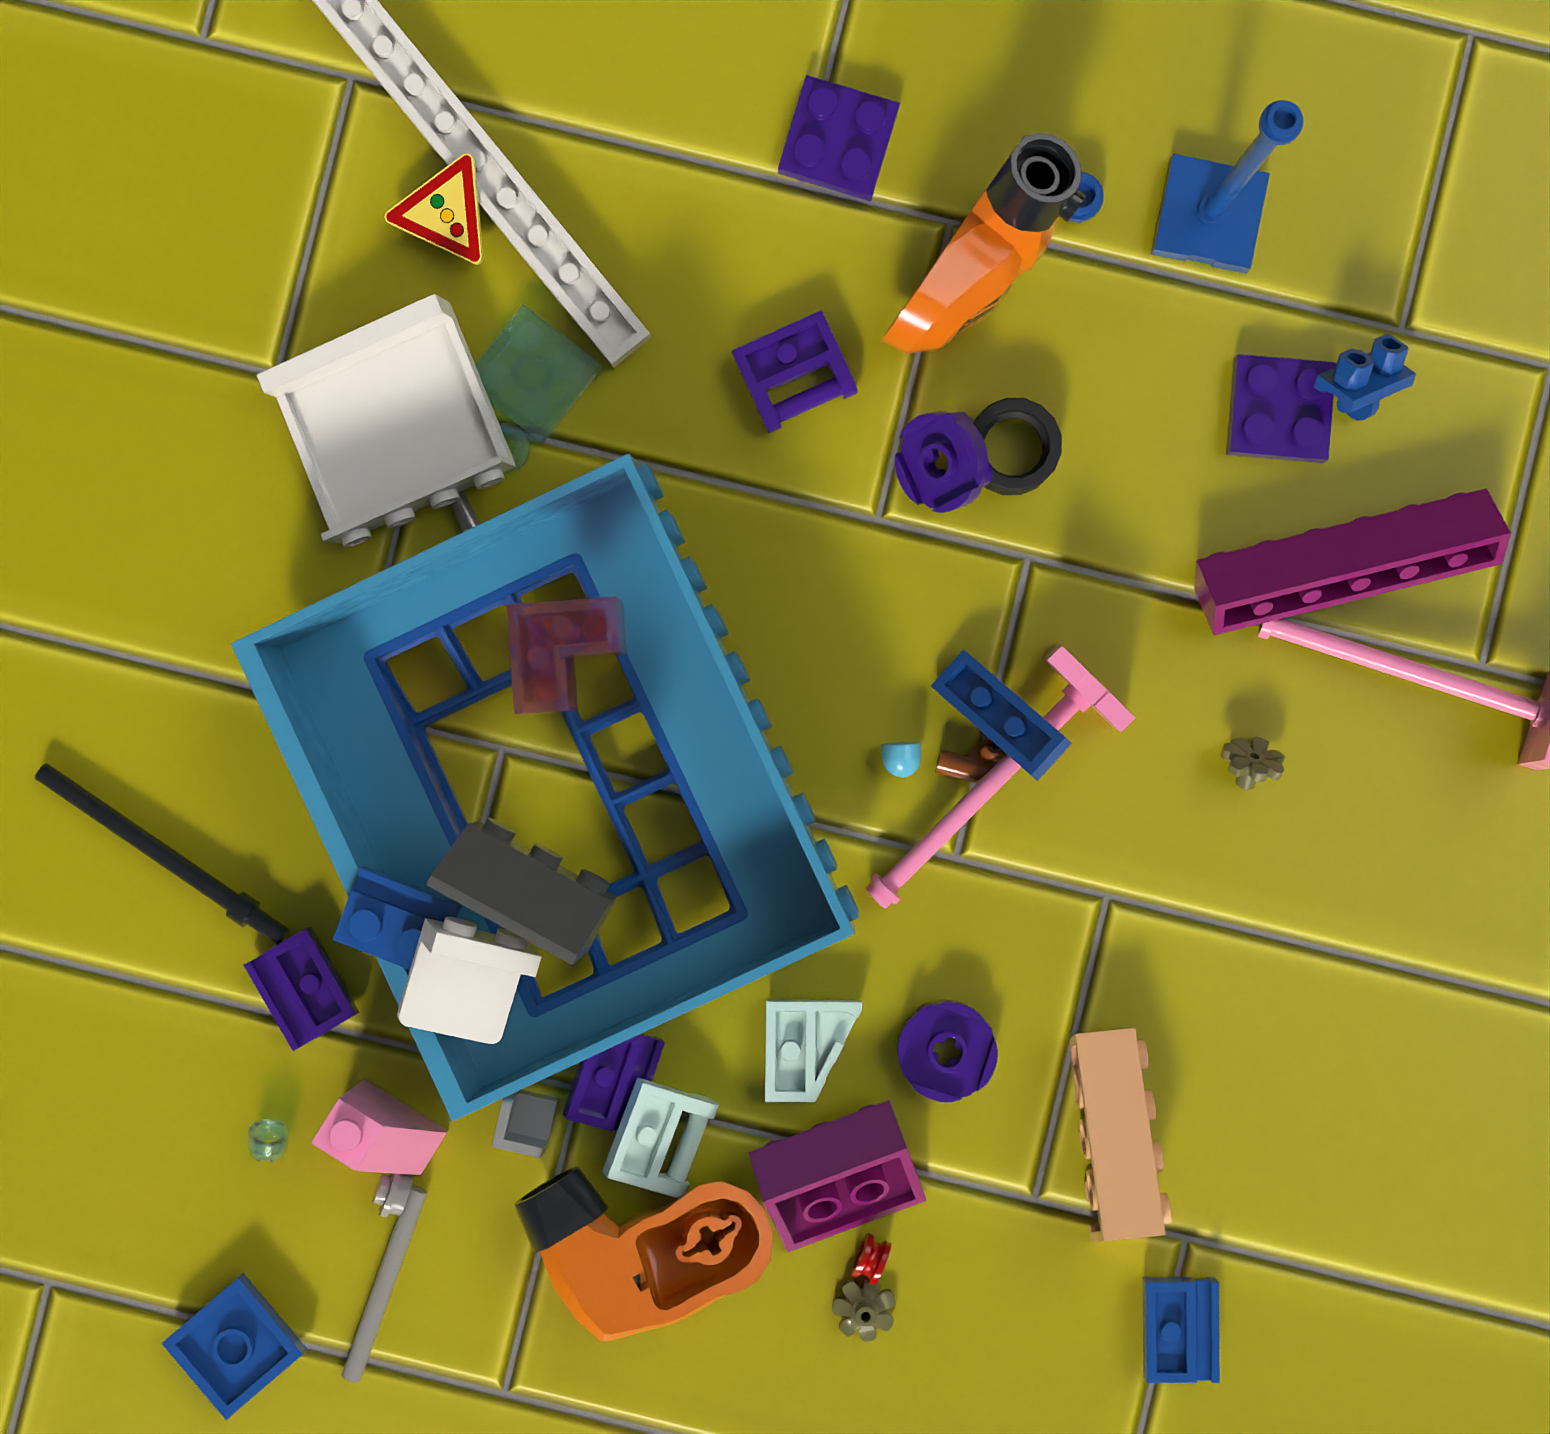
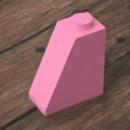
(378, 1133)

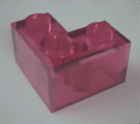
(546, 641)

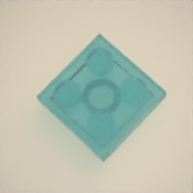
(535, 373)

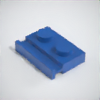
(388, 916)
(1180, 1330)

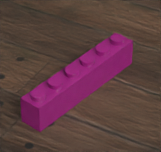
(1351, 561)

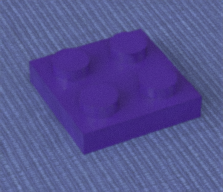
(838, 138)
(1279, 410)

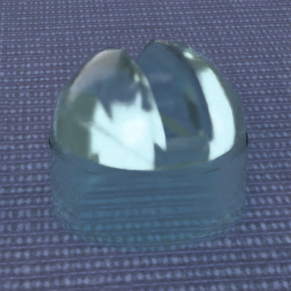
(272, 1130)

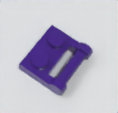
(788, 356)

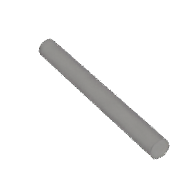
(383, 1285)

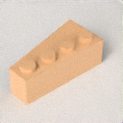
(1118, 1135)

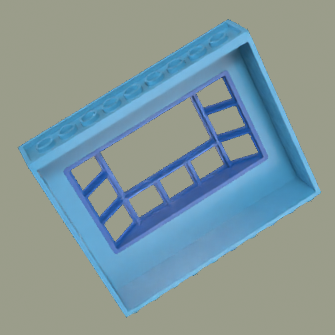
(390, 807)

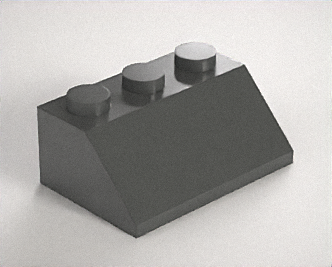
(524, 889)

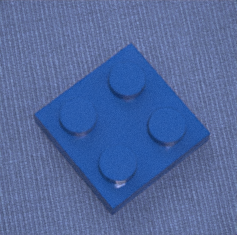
(234, 1346)

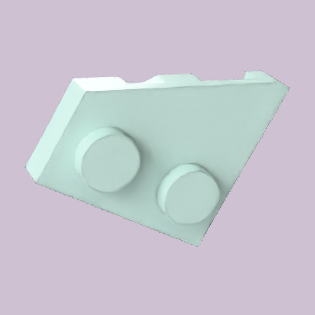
(804, 1044)

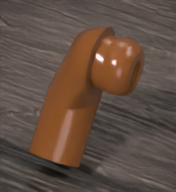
(971, 766)

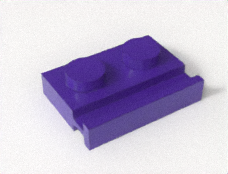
(301, 988)
(607, 1080)

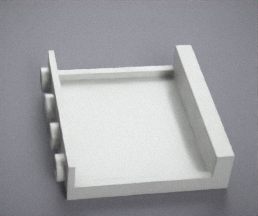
(390, 420)

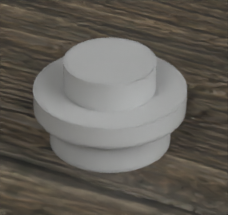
(392, 1193)

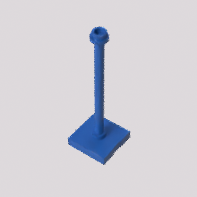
(1215, 208)

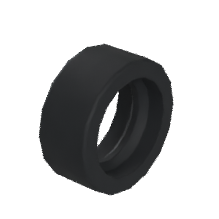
(1048, 432)

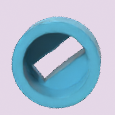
(901, 758)

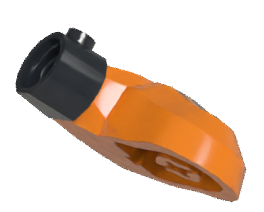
(993, 244)
(653, 1263)

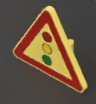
(445, 211)

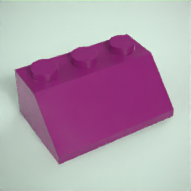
(836, 1176)

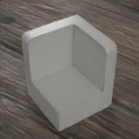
(525, 1123)

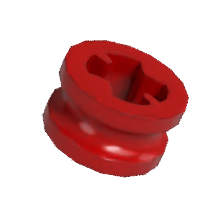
(871, 1259)

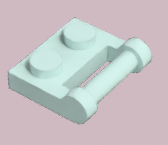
(647, 1134)

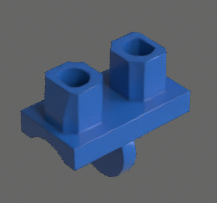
(1365, 379)

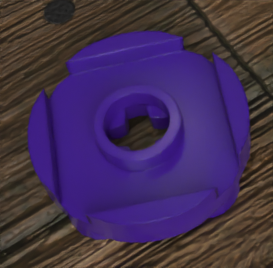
(966, 457)
(960, 1075)

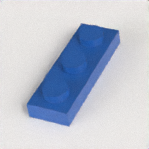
(1001, 715)

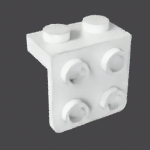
(464, 979)

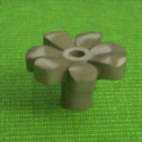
(1252, 761)
(864, 1309)

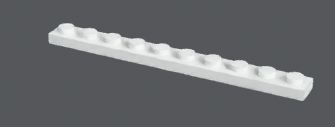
(499, 185)

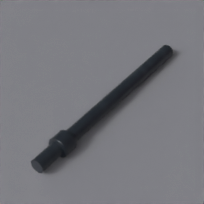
(240, 907)

